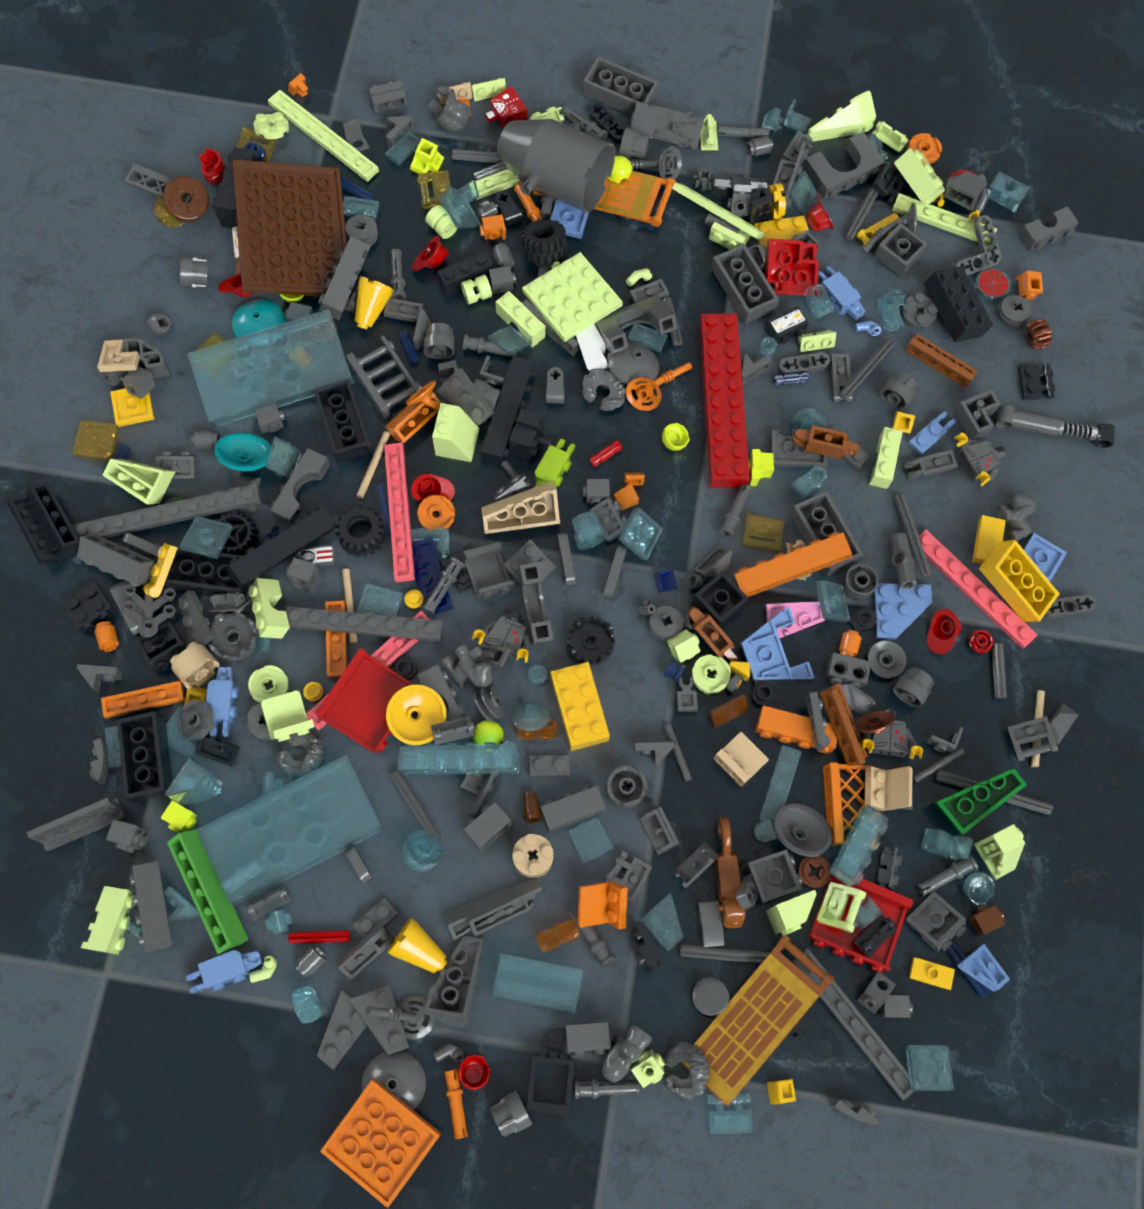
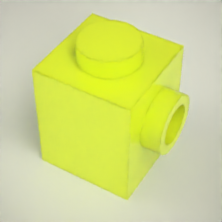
(179, 817)

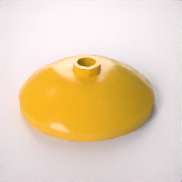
(430, 711)

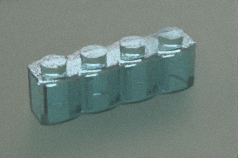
(858, 846)

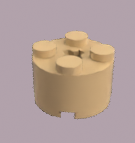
(194, 665)
(530, 844)

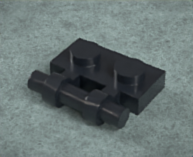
(886, 179)
(1030, 381)

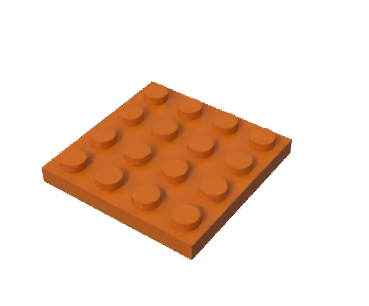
(380, 1142)

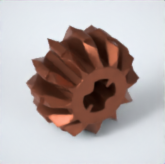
(1038, 334)

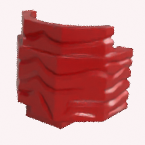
(212, 166)

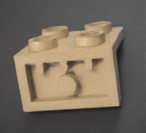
(740, 759)
(888, 788)

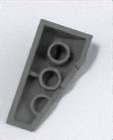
(454, 991)

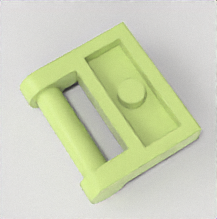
(835, 904)

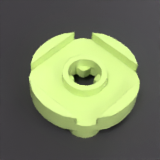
(271, 125)
(711, 663)
(263, 676)

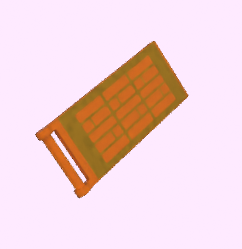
(635, 197)

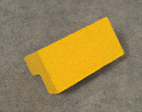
(989, 534)

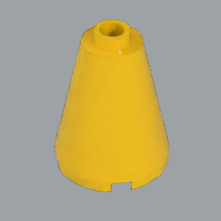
(370, 301)
(417, 948)

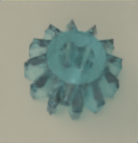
(306, 1004)

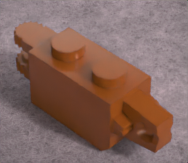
(825, 442)
(712, 634)

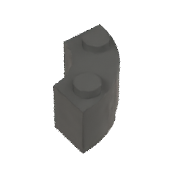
(149, 356)

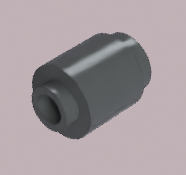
(759, 146)
(503, 256)
(205, 439)
(310, 961)

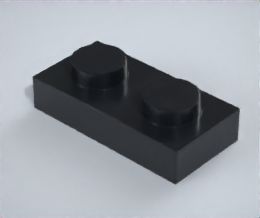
(218, 750)

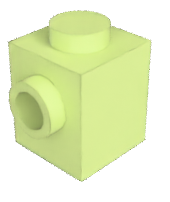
(684, 645)

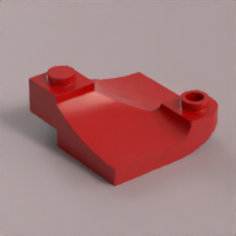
(791, 266)

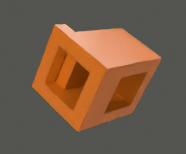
(493, 227)
(1030, 284)

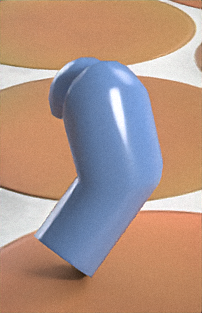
(868, 326)

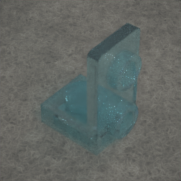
(439, 534)

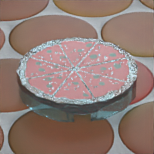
(992, 284)

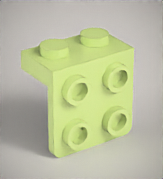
(726, 237)
(285, 716)

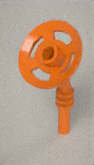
(647, 388)
(424, 396)

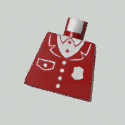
(506, 108)

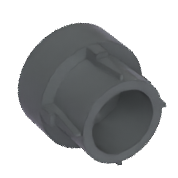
(634, 144)
(193, 272)
(439, 341)
(898, 390)
(489, 393)
(866, 575)
(914, 687)
(511, 1114)

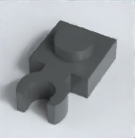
(686, 698)

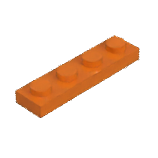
(336, 645)
(142, 699)

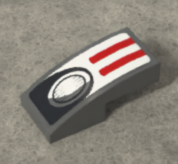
(318, 555)

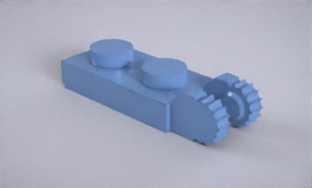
(930, 434)

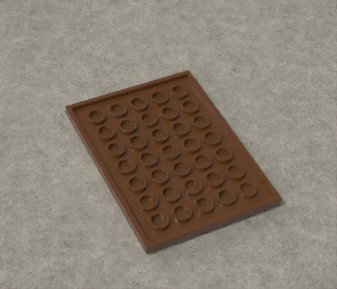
(287, 226)

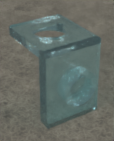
(795, 120)
(469, 191)

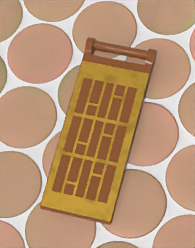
(758, 1020)

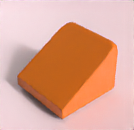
(634, 478)
(627, 497)

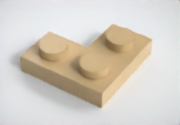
(114, 359)

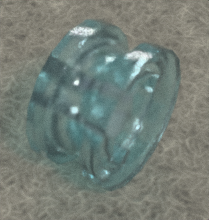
(770, 350)

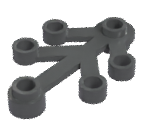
(148, 608)

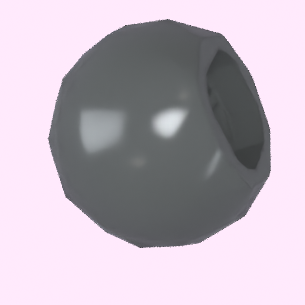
(159, 323)

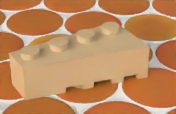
(524, 510)

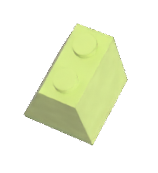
(454, 434)

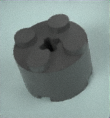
(621, 798)

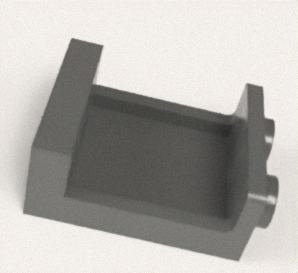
(486, 571)

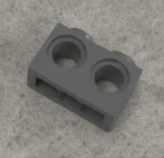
(303, 575)
(847, 665)

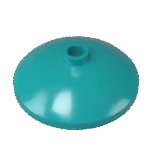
(269, 315)
(242, 451)

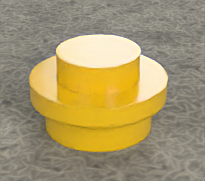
(413, 599)
(313, 691)

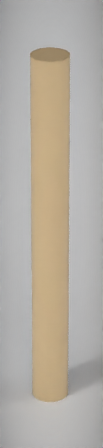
(373, 464)
(348, 599)
(1038, 714)

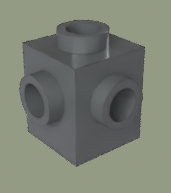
(739, 210)

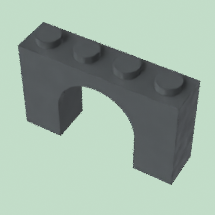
(830, 181)
(648, 311)
(537, 619)

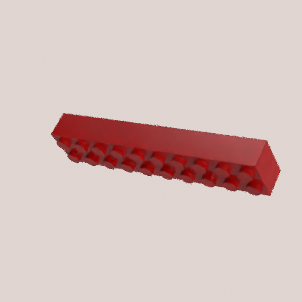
(723, 401)

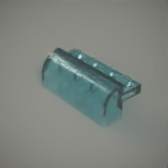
(537, 983)

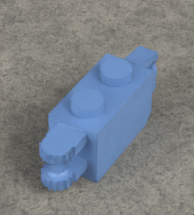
(841, 293)
(221, 697)
(223, 969)

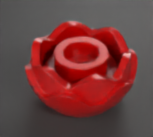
(983, 636)

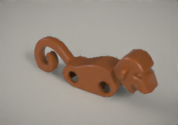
(728, 879)

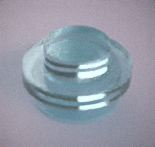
(537, 674)

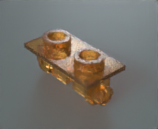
(546, 732)
(553, 936)

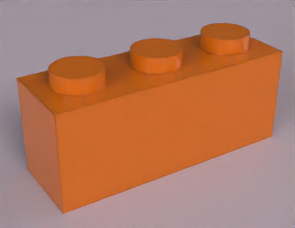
(411, 420)

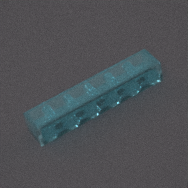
(460, 759)

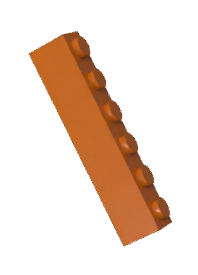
(794, 564)

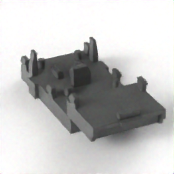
(668, 124)

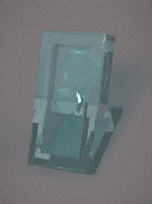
(185, 909)

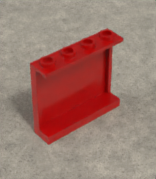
(360, 701)
(842, 942)

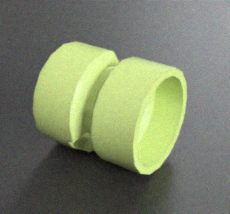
(440, 221)
(482, 287)

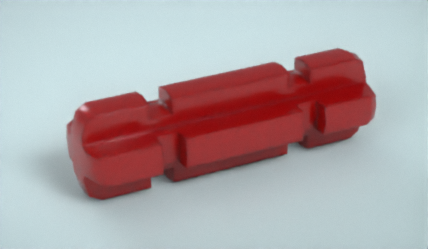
(605, 453)

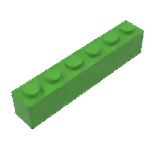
(206, 891)

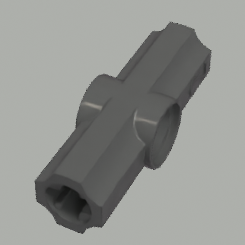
(903, 561)

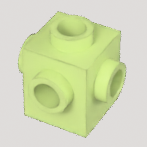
(648, 1068)

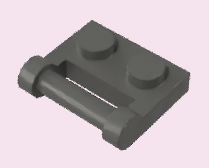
(1030, 732)

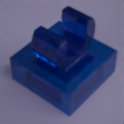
(665, 581)

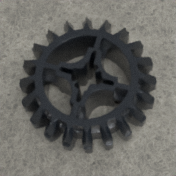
(248, 526)

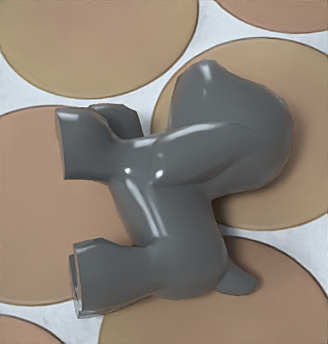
(1016, 518)
(466, 665)
(624, 1053)

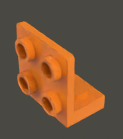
(602, 904)

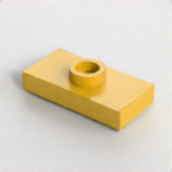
(931, 973)

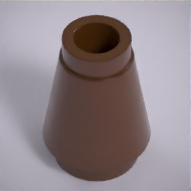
(531, 809)

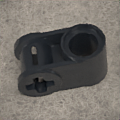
(508, 208)

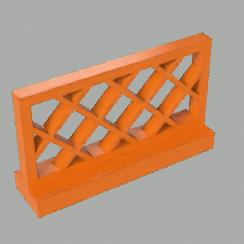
(834, 800)

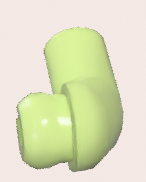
(636, 275)
(266, 971)

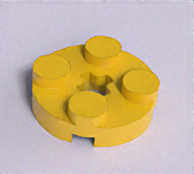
(779, 203)

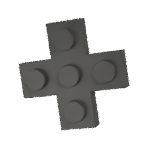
(739, 183)

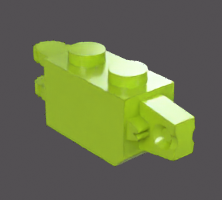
(554, 464)

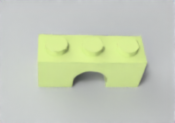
(512, 310)
(885, 464)
(264, 596)

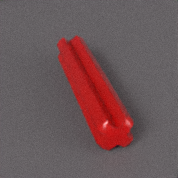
(319, 936)

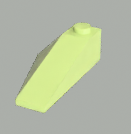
(849, 121)

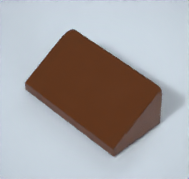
(728, 711)

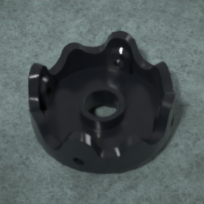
(594, 628)

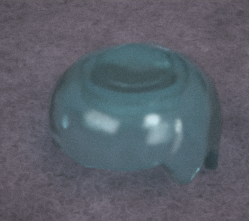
(979, 887)

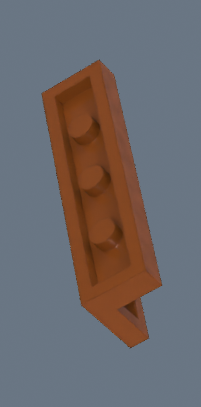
(941, 360)
(843, 725)

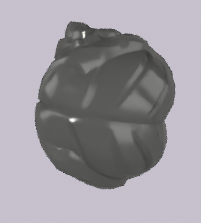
(455, 113)

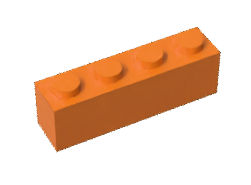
(791, 728)

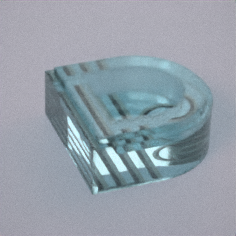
(765, 831)

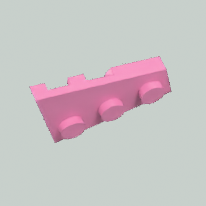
(804, 615)

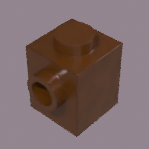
(986, 919)

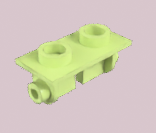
(488, 89)
(551, 113)
(709, 134)
(891, 138)
(821, 340)

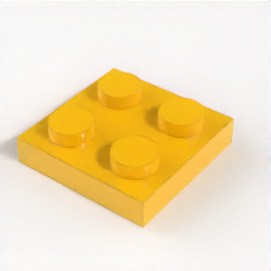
(131, 409)

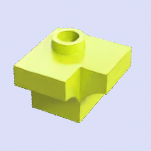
(426, 158)
(760, 466)

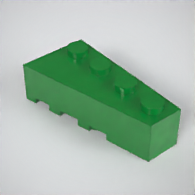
(977, 801)

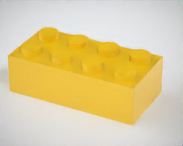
(1019, 581)
(579, 706)

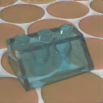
(194, 785)

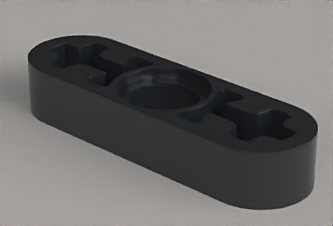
(606, 116)

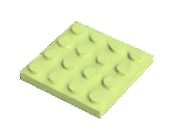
(572, 296)

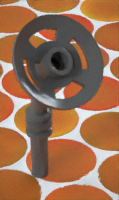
(663, 163)
(909, 221)
(407, 1016)

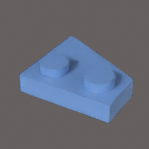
(984, 968)

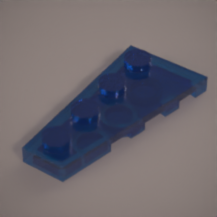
(428, 572)

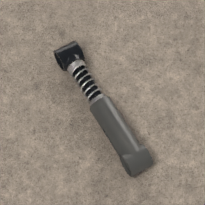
(1008, 418)

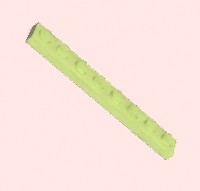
(323, 135)

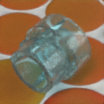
(588, 531)

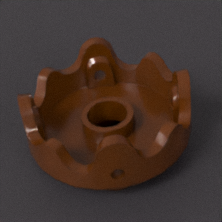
(185, 211)

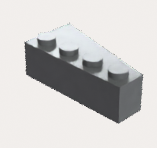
(344, 277)

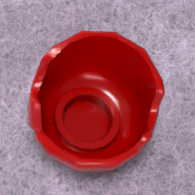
(474, 1072)

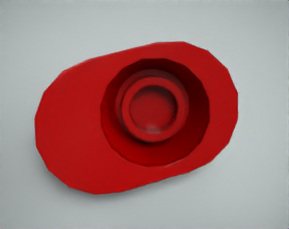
(818, 218)
(431, 256)
(233, 285)
(429, 484)
(943, 631)

